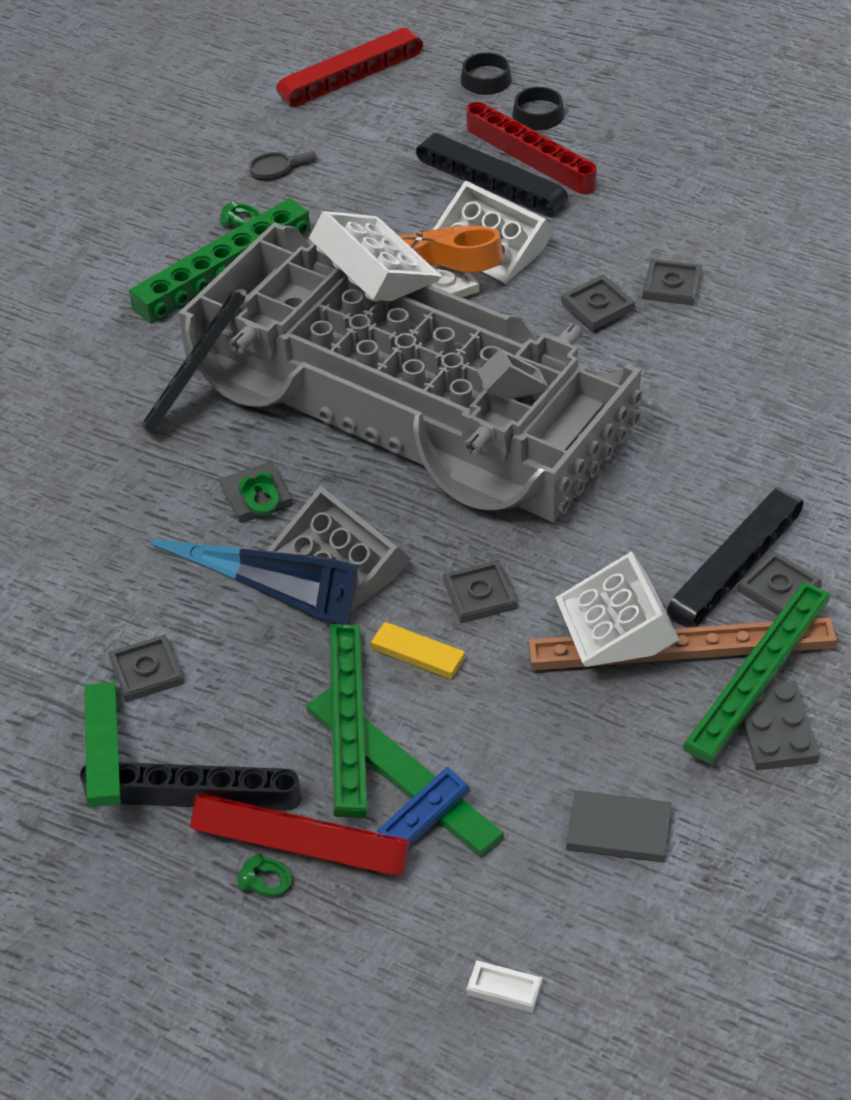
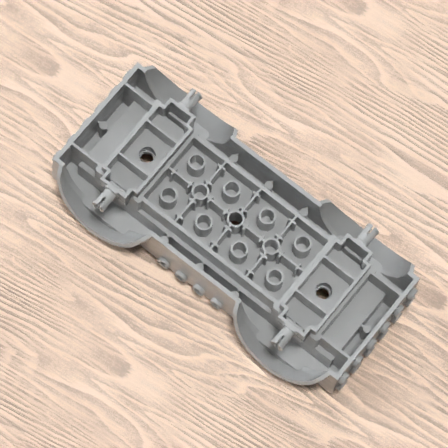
(411, 376)

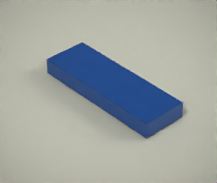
(426, 807)

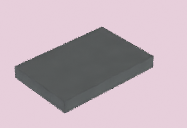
(619, 826)

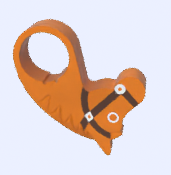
(459, 247)

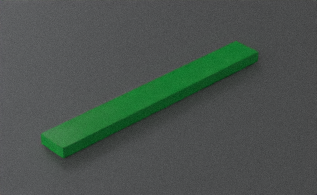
(756, 673)
(347, 722)
(411, 777)

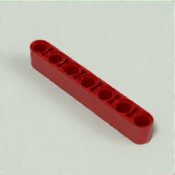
(349, 67)
(531, 147)
(300, 834)

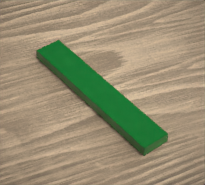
(101, 745)

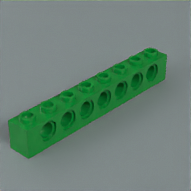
(190, 275)

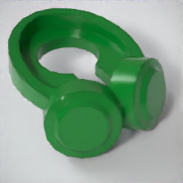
(227, 216)
(264, 482)
(248, 880)

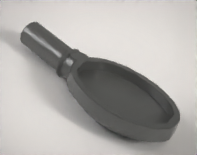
(277, 163)

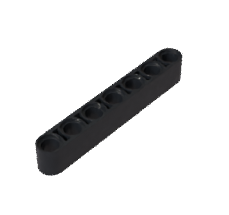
(492, 174)
(735, 557)
(179, 784)

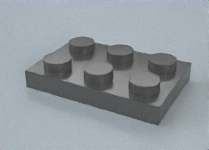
(780, 729)

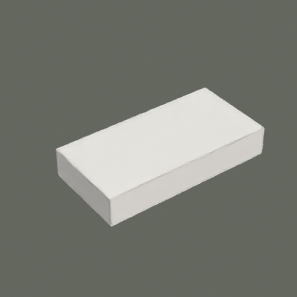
(504, 986)

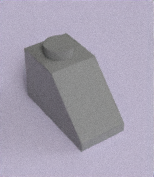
(510, 376)

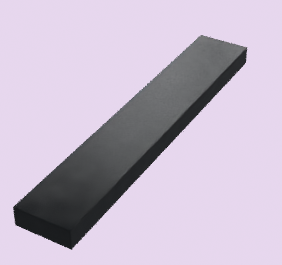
(192, 361)

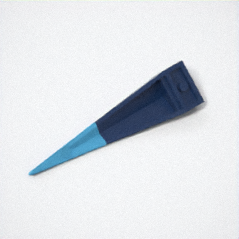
(307, 582)

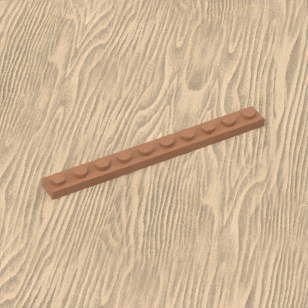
(693, 644)

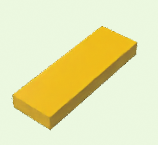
(418, 650)

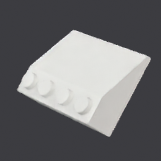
(521, 231)
(372, 255)
(616, 615)

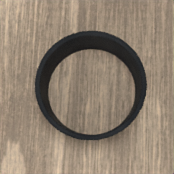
(486, 86)
(538, 121)

